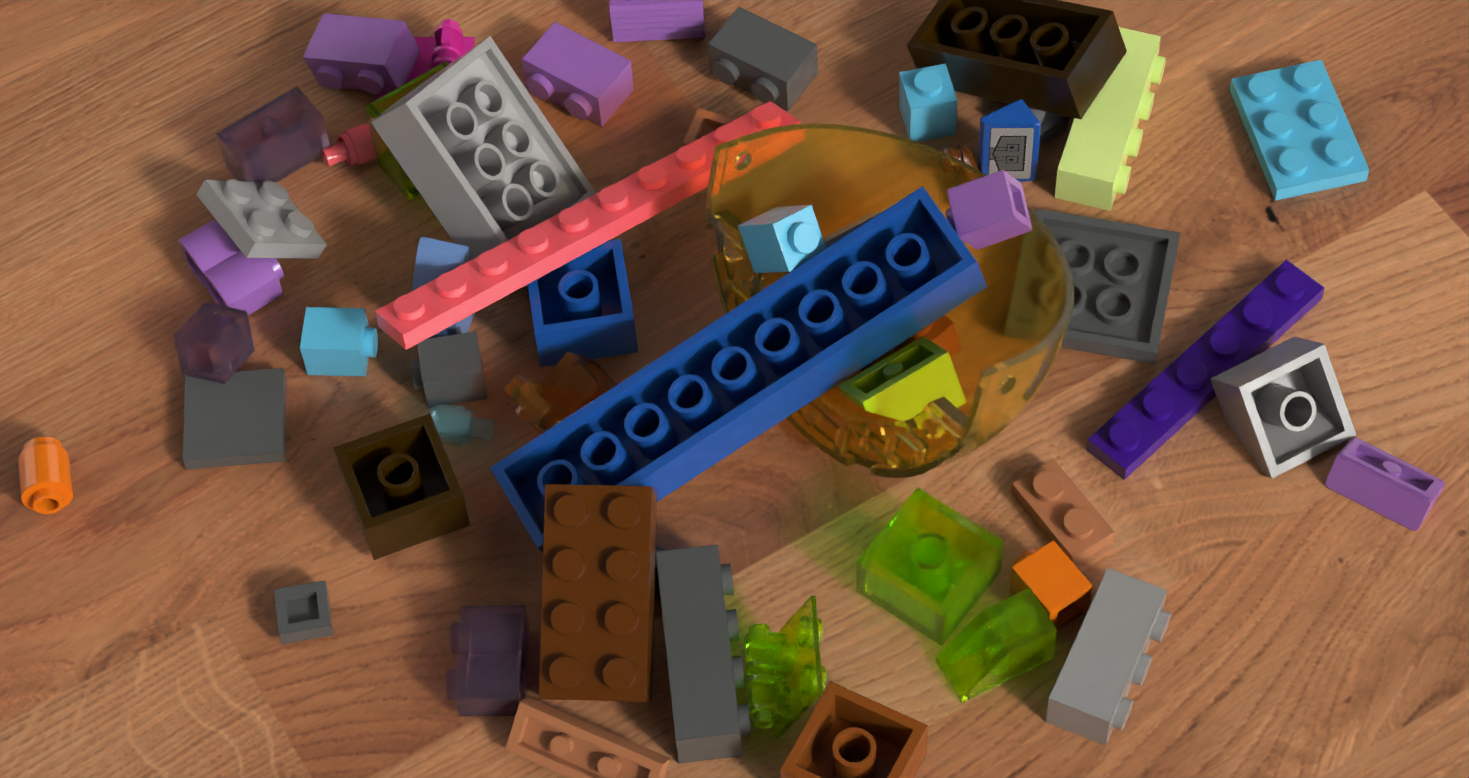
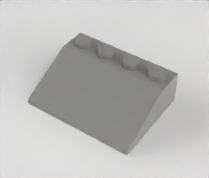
(482, 151)

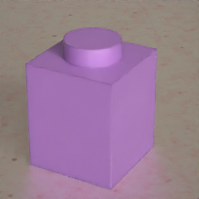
(988, 210)

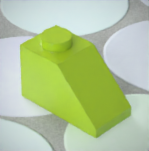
(906, 382)

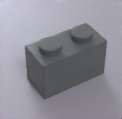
(762, 59)

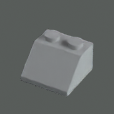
(1285, 405)

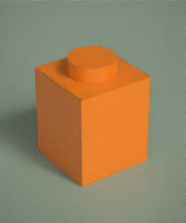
(1054, 581)

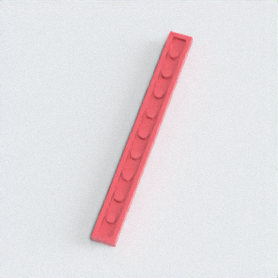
(565, 235)

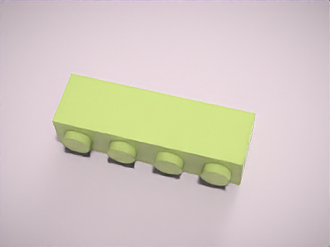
(1101, 141)

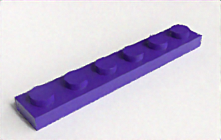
(1186, 383)

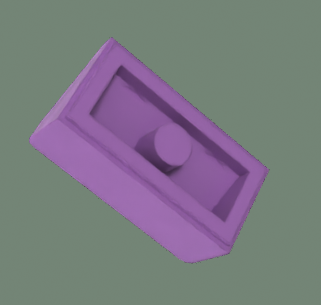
(1384, 483)

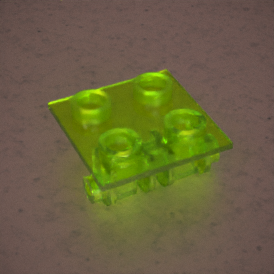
(784, 669)

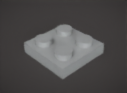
(261, 219)

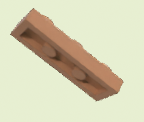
(578, 747)

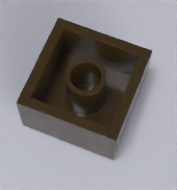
(402, 486)

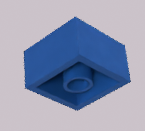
(584, 307)

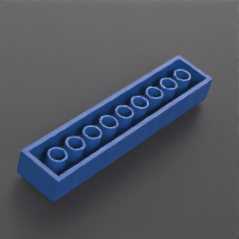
(754, 362)

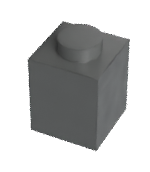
(449, 369)

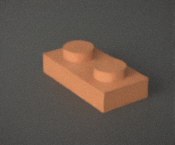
(1062, 511)

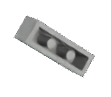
(1108, 657)

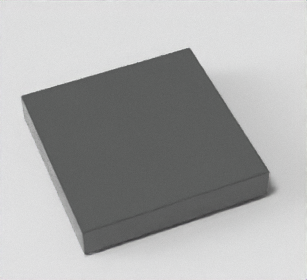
(235, 420)

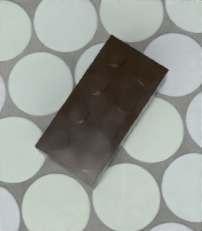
(1027, 50)

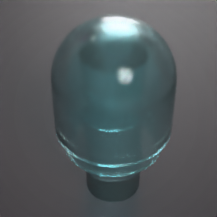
(458, 425)

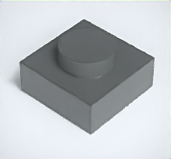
(303, 612)

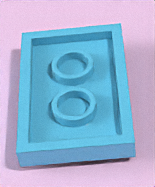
(1298, 130)

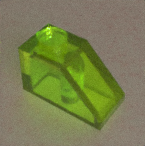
(998, 646)

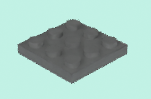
(1119, 283)

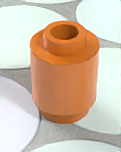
(45, 475)

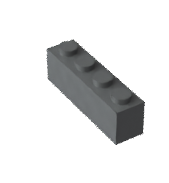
(699, 654)

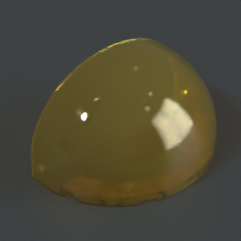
(1004, 331)

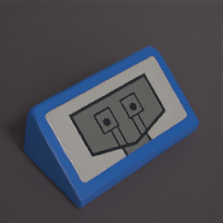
(1010, 142)

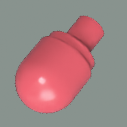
(352, 146)

